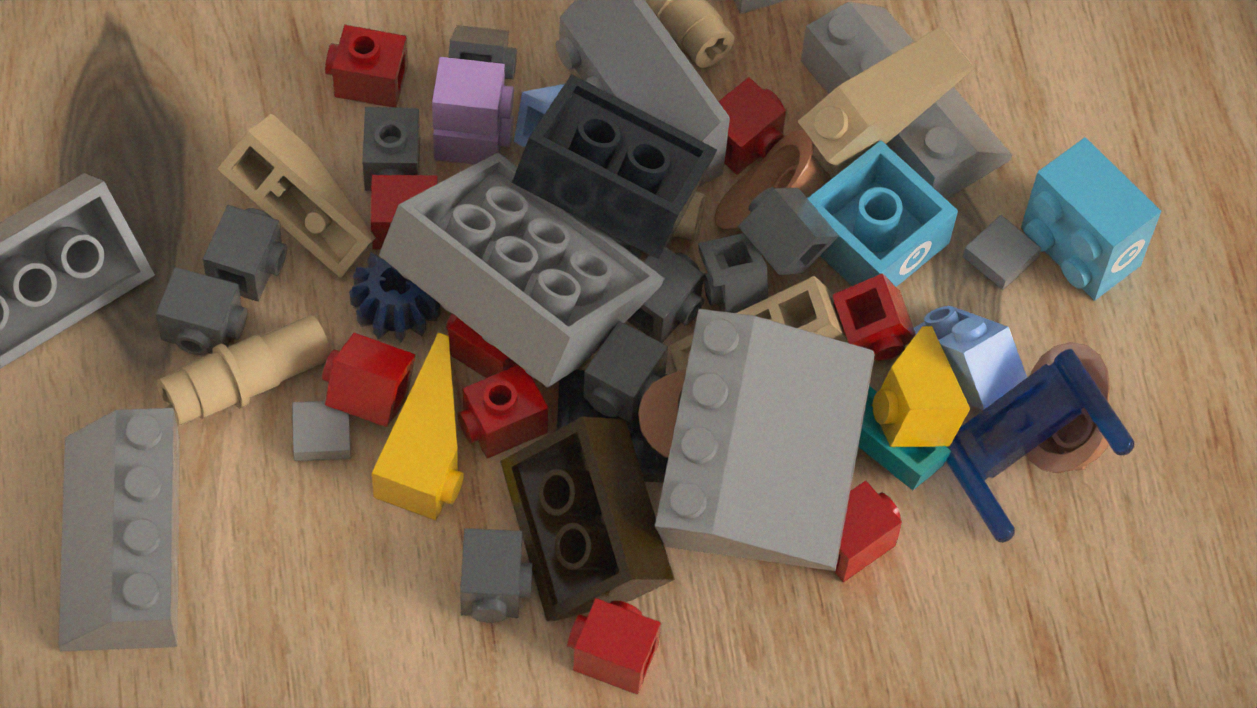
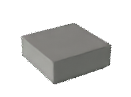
(1001, 252)
(320, 432)

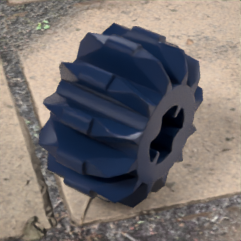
(390, 300)

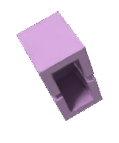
(471, 110)

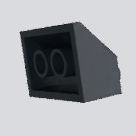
(613, 166)

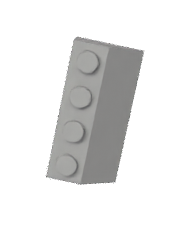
(634, 58)
(944, 143)
(63, 263)
(121, 533)

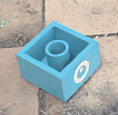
(883, 218)
(1089, 219)

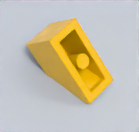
(920, 396)

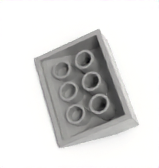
(517, 268)
(764, 442)

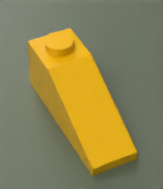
(421, 452)

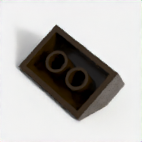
(586, 517)

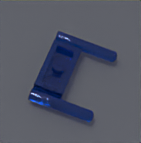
(1021, 423)

